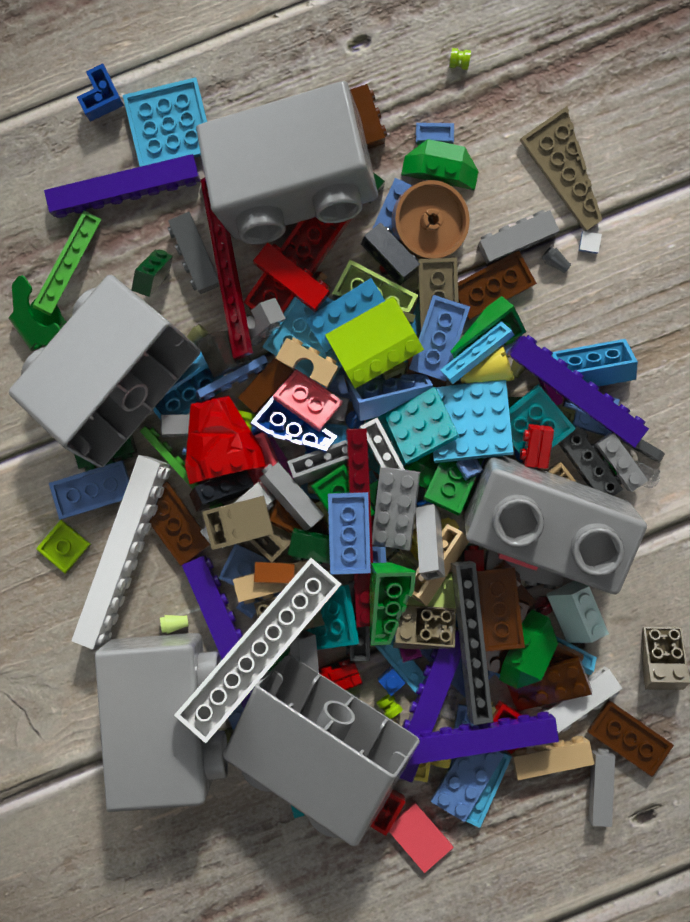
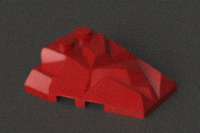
(219, 441)

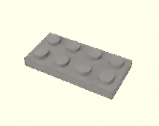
(395, 508)

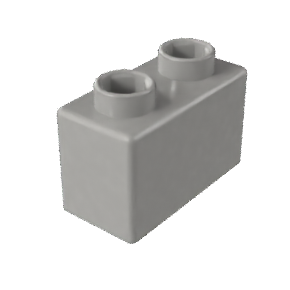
(287, 164)
(103, 371)
(554, 523)
(145, 748)
(319, 749)

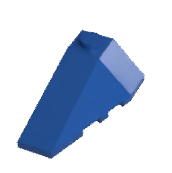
(283, 424)

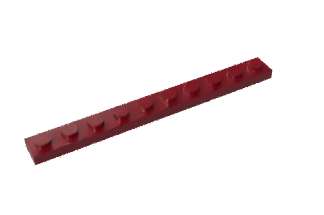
(228, 282)
(359, 483)

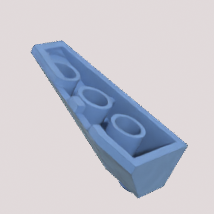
(384, 395)

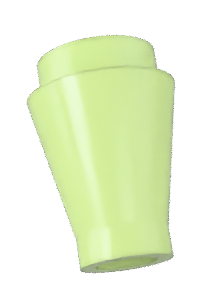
(173, 623)

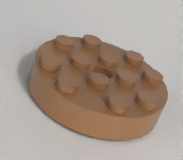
(449, 216)

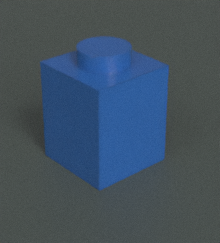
(391, 680)

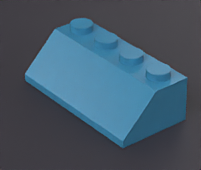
(602, 362)
(183, 392)

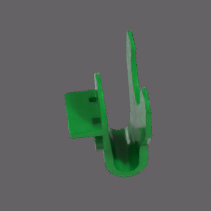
(31, 324)

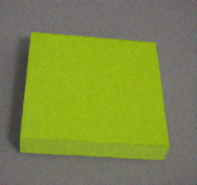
(63, 546)

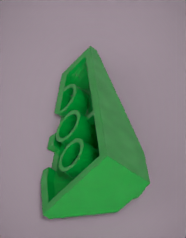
(496, 312)
(389, 594)

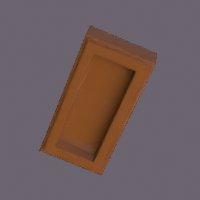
(274, 572)

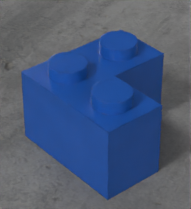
(103, 97)

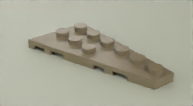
(561, 161)

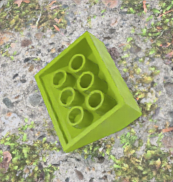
(374, 342)

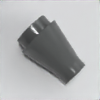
(555, 259)

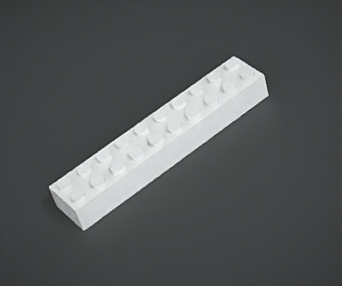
(121, 552)
(257, 651)

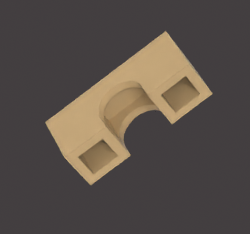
(293, 352)

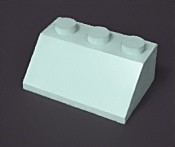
(577, 613)

